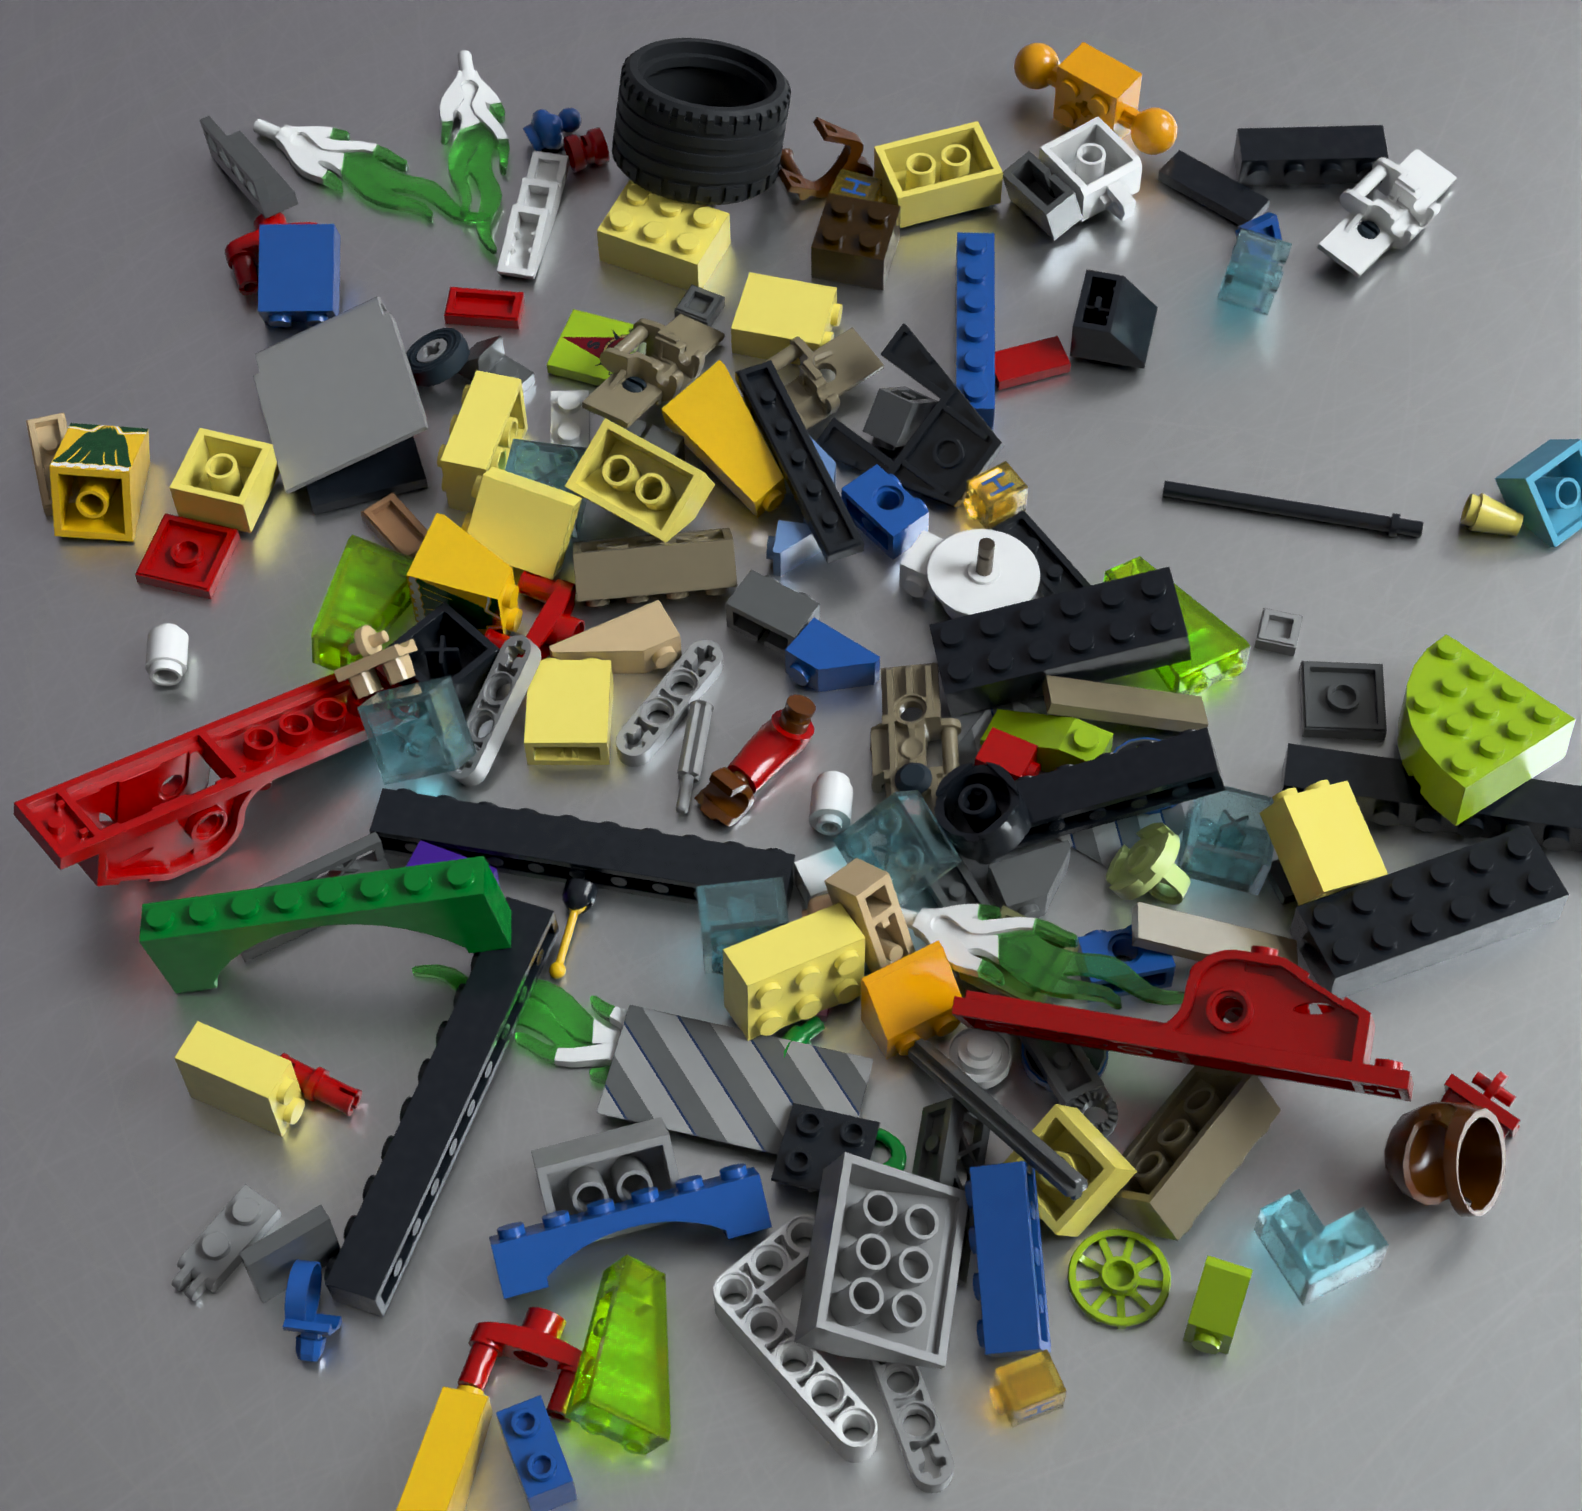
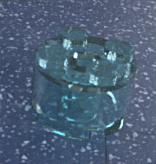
(1254, 271)

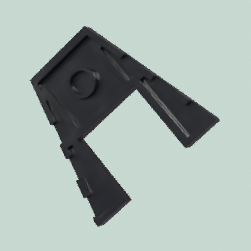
(946, 447)

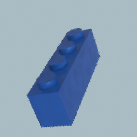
(1009, 1260)

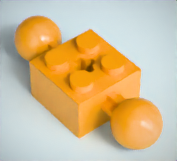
(1096, 86)

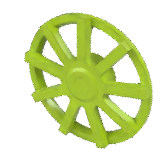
(1119, 1279)

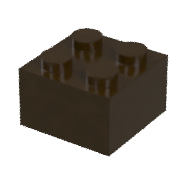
(855, 241)

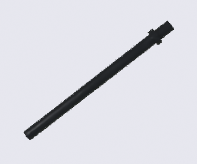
(1391, 524)

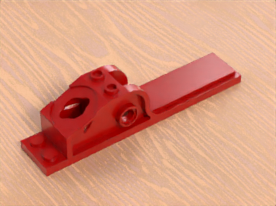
(157, 825)
(1269, 1040)

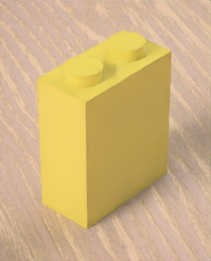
(779, 310)
(522, 521)
(569, 713)
(1322, 840)
(240, 1079)

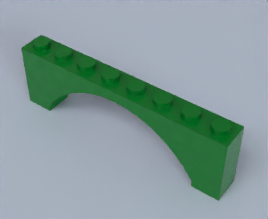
(445, 899)

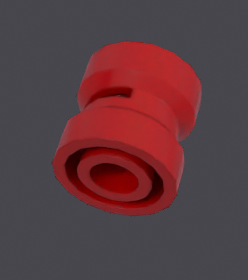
(586, 149)

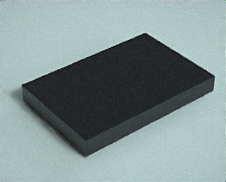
(388, 471)

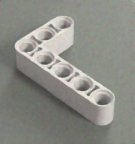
(779, 1348)

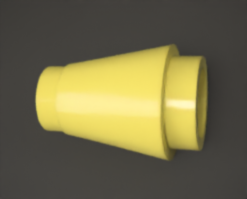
(1490, 516)

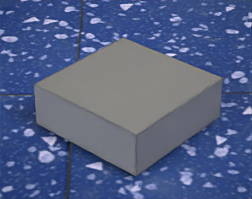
(1278, 631)

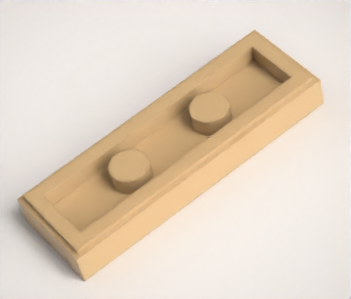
(45, 438)

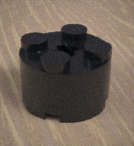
(981, 811)

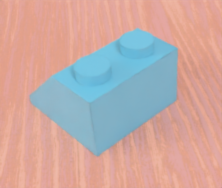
(1547, 489)

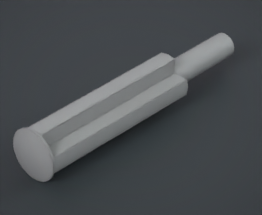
(693, 750)

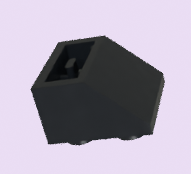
(1112, 321)

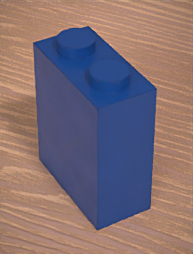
(298, 273)

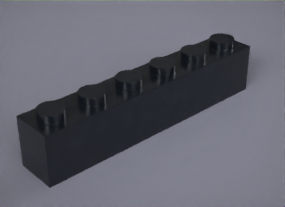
(1120, 785)

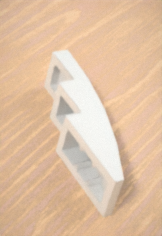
(533, 215)

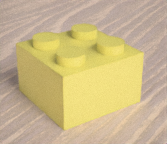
(225, 480)
(1092, 1156)

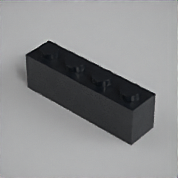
(1307, 154)

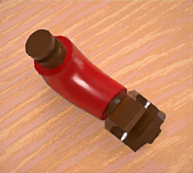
(767, 751)

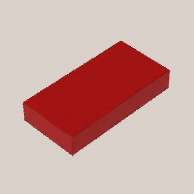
(484, 308)
(1030, 362)

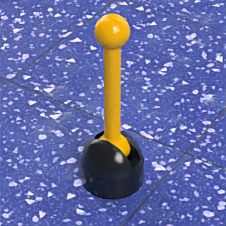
(578, 898)

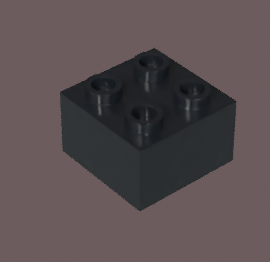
(450, 648)

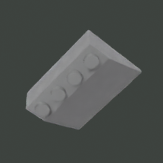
(882, 1265)

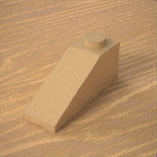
(632, 642)
(875, 909)

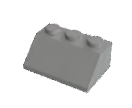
(606, 1167)

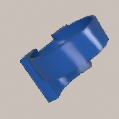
(301, 1310)

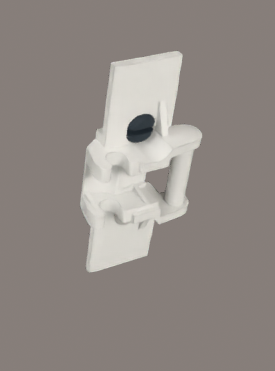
(1389, 223)

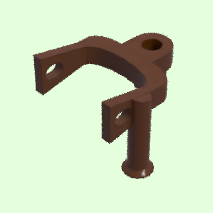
(849, 159)

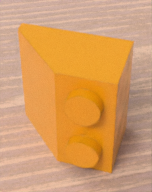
(910, 1000)

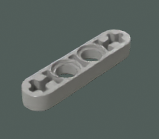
(664, 699)
(501, 711)
(915, 1402)

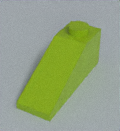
(1058, 738)

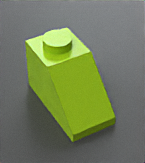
(1217, 1306)

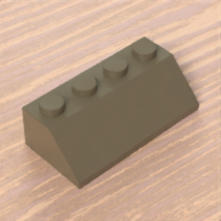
(649, 566)
(1192, 1149)

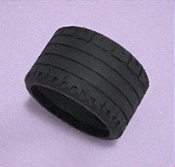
(700, 121)

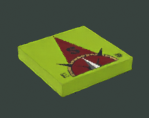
(581, 345)

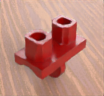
(1459, 1091)

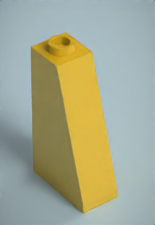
(727, 439)
(448, 1452)

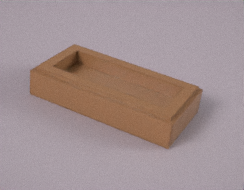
(395, 525)

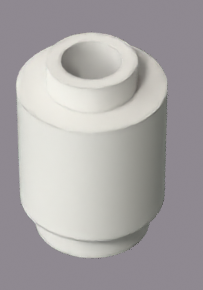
(166, 654)
(831, 803)

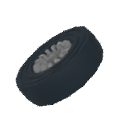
(437, 356)

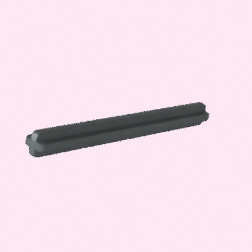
(998, 1119)

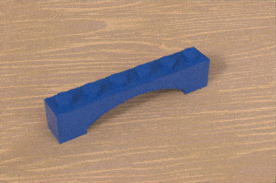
(976, 321)
(533, 1252)

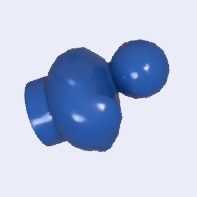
(547, 128)

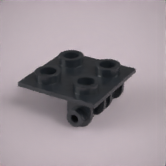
(816, 1140)

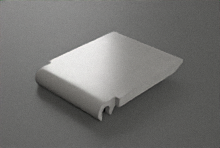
(337, 394)

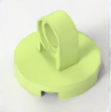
(1149, 867)

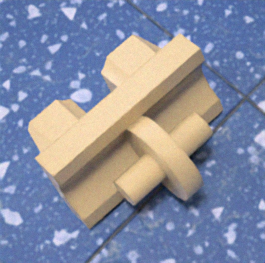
(393, 659)

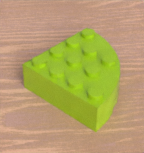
(1474, 730)

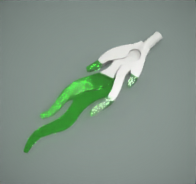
(472, 151)
(360, 165)
(1019, 949)
(560, 1019)

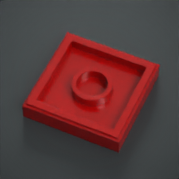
(187, 556)

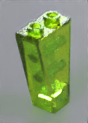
(365, 590)
(1214, 646)
(624, 1360)

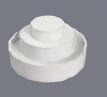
(981, 1055)

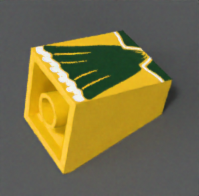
(111, 478)
(465, 576)

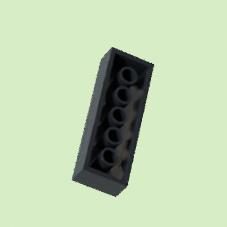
(1071, 634)
(1428, 913)

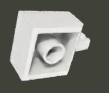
(1096, 167)

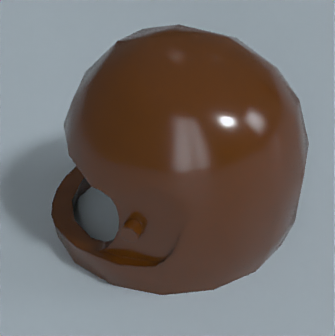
(1448, 1154)

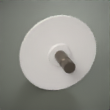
(982, 572)

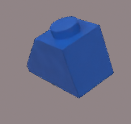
(829, 660)

